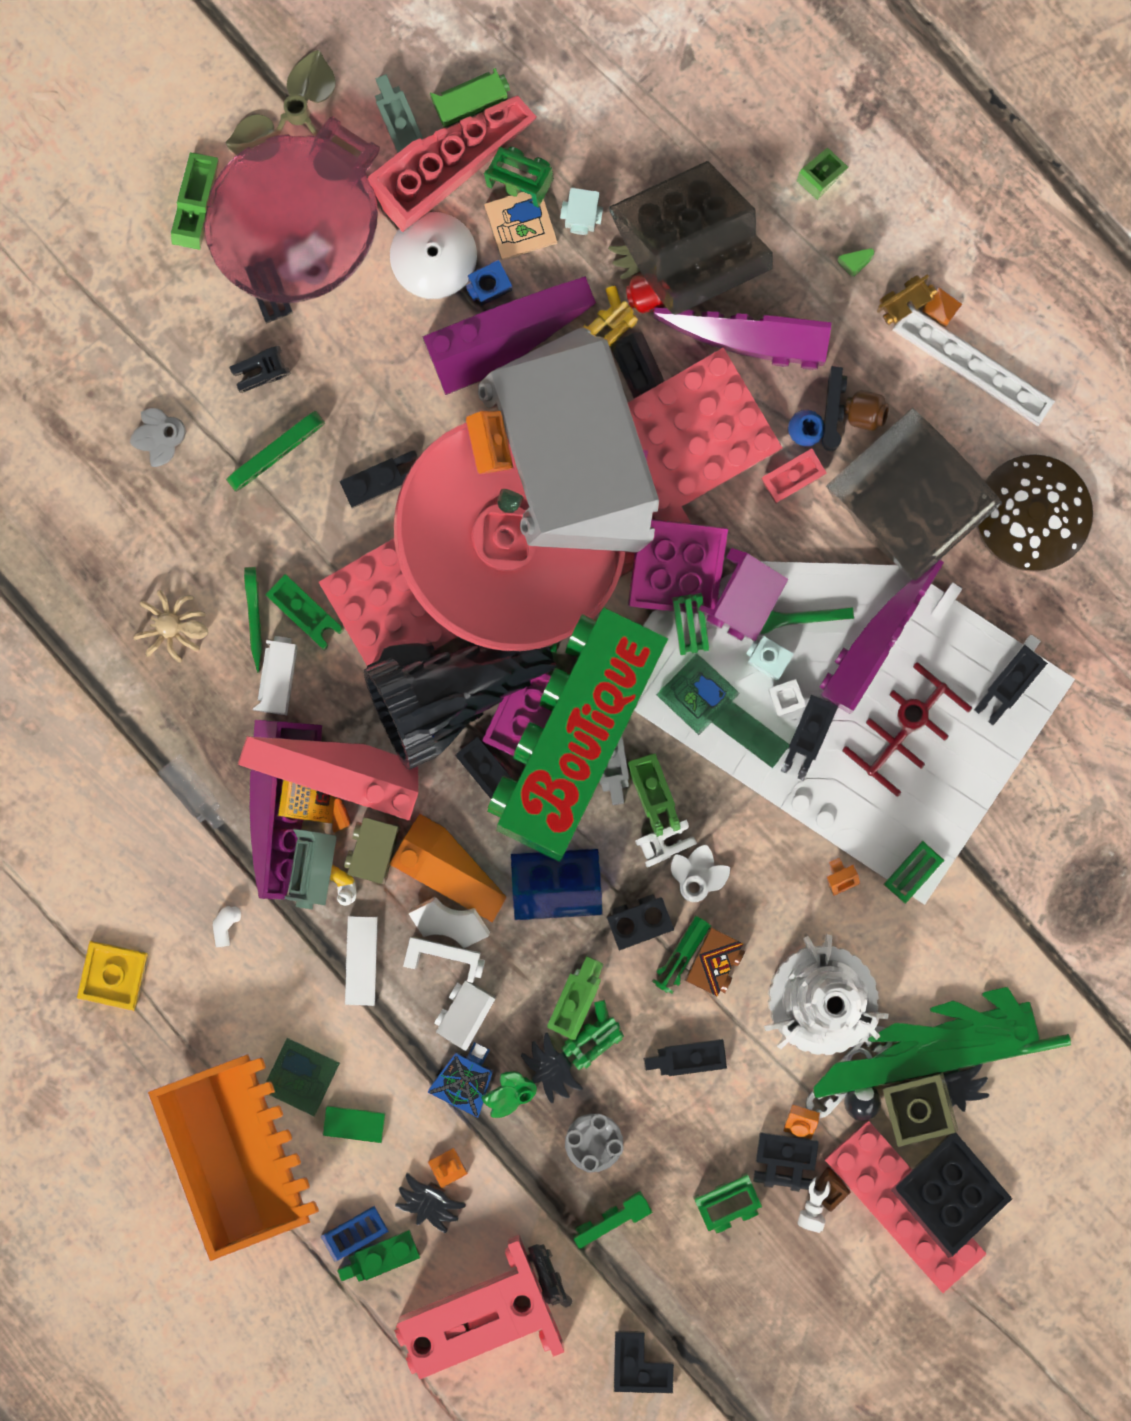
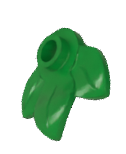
(512, 1092)

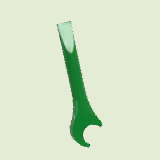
(252, 596)
(781, 619)

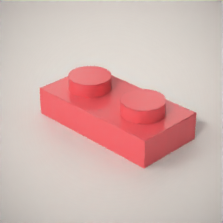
(793, 476)

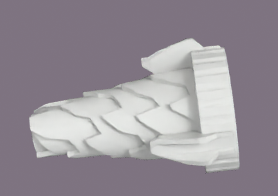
(801, 996)

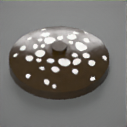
(1041, 515)

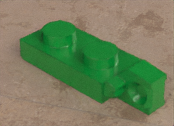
(381, 1257)

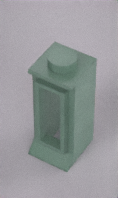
(311, 868)

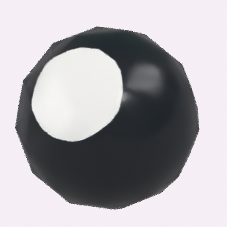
(863, 1103)

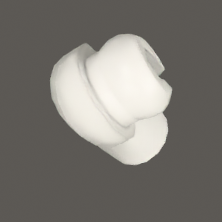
(223, 922)

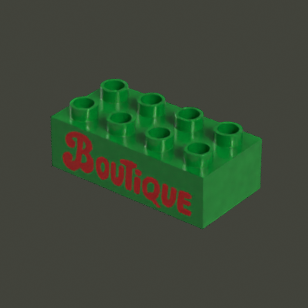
(581, 733)

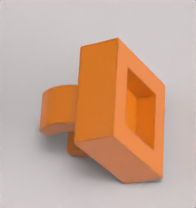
(842, 878)
(447, 1167)

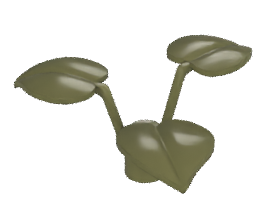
(308, 80)

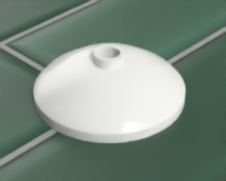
(436, 275)

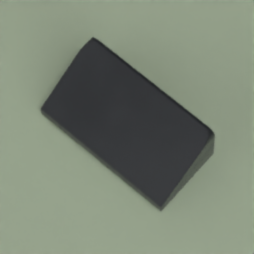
(637, 363)

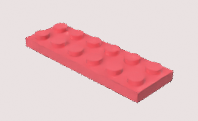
(870, 1171)

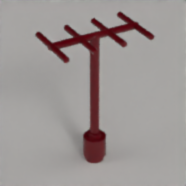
(911, 717)

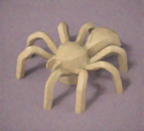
(169, 625)

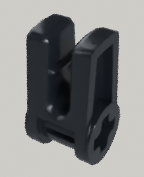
(268, 372)

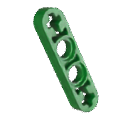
(275, 451)

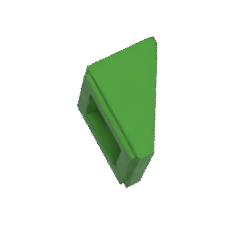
(855, 261)

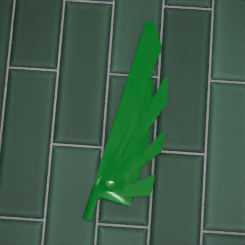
(953, 1045)

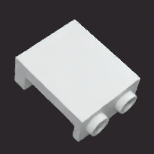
(419, 945)

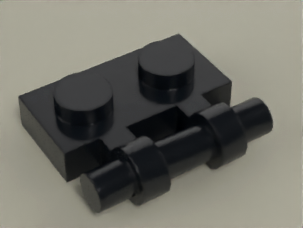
(786, 1152)

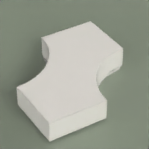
(462, 926)

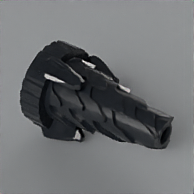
(432, 698)

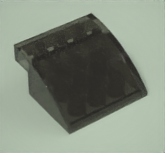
(692, 237)
(913, 494)

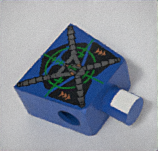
(464, 1080)

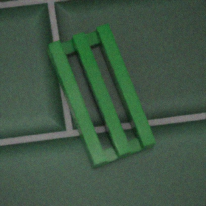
(693, 646)
(897, 890)

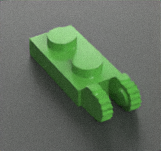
(653, 792)

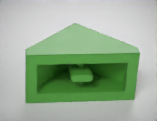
(821, 173)

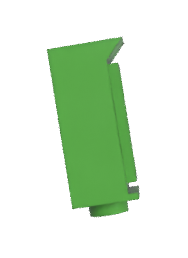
(470, 97)

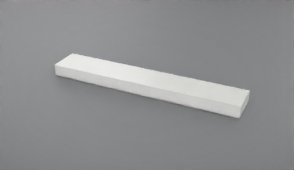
(974, 366)

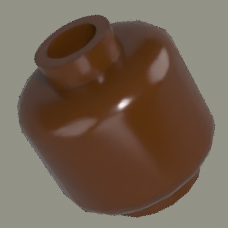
(866, 410)

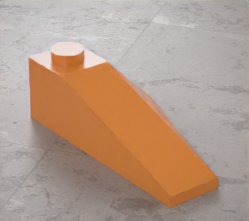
(442, 864)

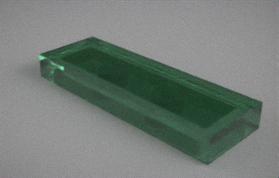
(751, 734)

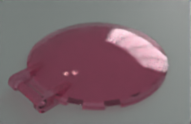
(293, 215)

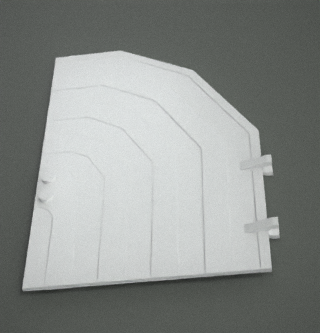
(838, 796)

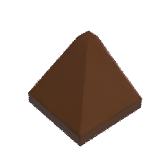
(838, 1189)

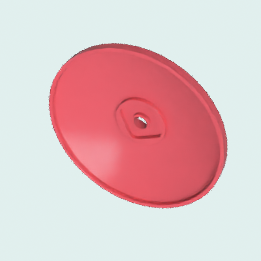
(469, 580)

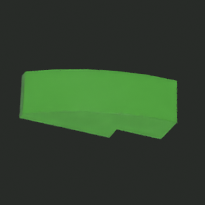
(192, 201)

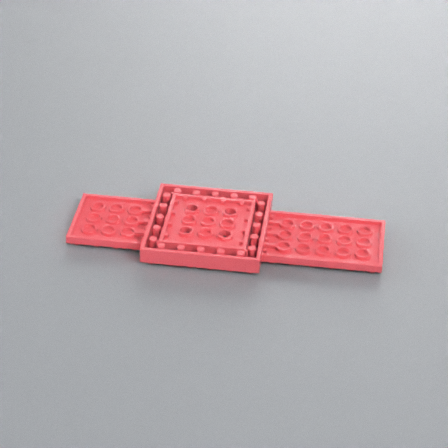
(697, 436)

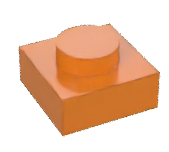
(801, 1122)

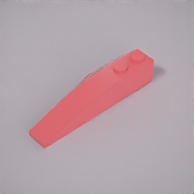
(442, 162)
(338, 769)

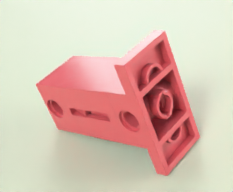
(479, 1319)

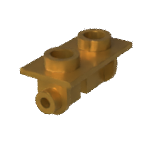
(896, 304)

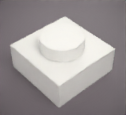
(787, 697)

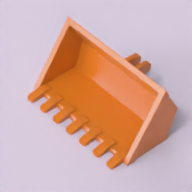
(231, 1156)

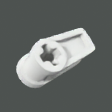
(662, 851)

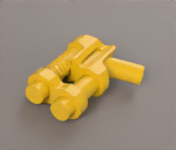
(617, 317)

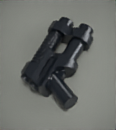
(549, 1279)

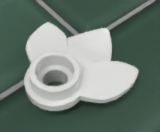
(699, 869)

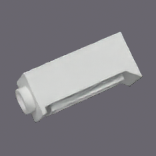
(277, 676)

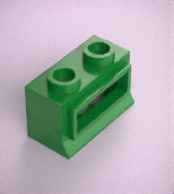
(516, 182)
(722, 1193)

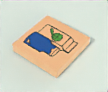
(519, 225)

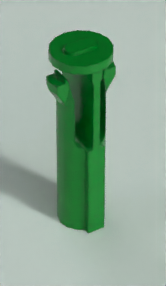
(686, 947)

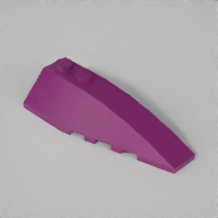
(498, 336)
(770, 338)
(872, 646)
(273, 835)

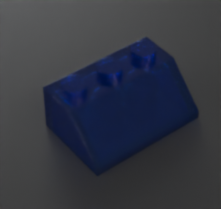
(554, 888)

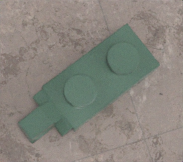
(396, 114)

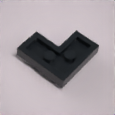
(634, 1373)

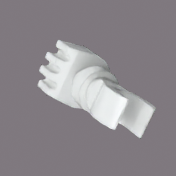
(811, 1217)

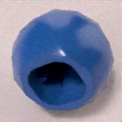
(806, 427)

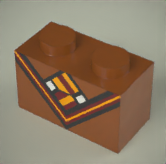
(714, 962)

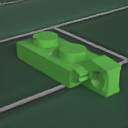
(576, 999)

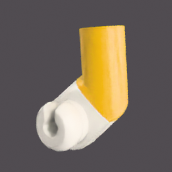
(345, 886)

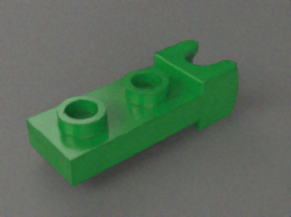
(302, 610)
(634, 1208)

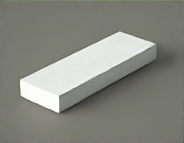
(361, 960)

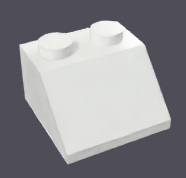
(465, 1014)

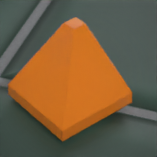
(942, 308)
(340, 816)

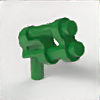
(604, 1033)

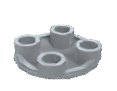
(594, 1142)

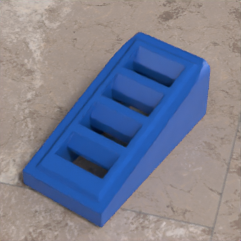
(332, 1246)

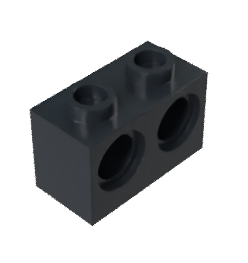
(642, 930)

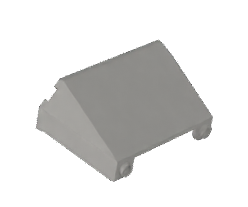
(574, 446)

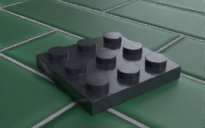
(951, 1194)

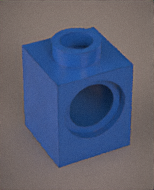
(492, 271)

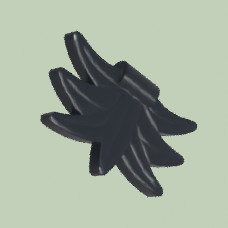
(551, 1069)
(963, 1088)
(428, 1203)

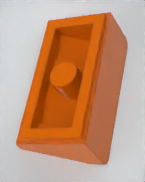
(489, 441)

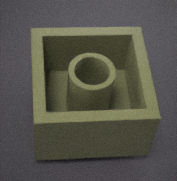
(372, 850)
(920, 1109)

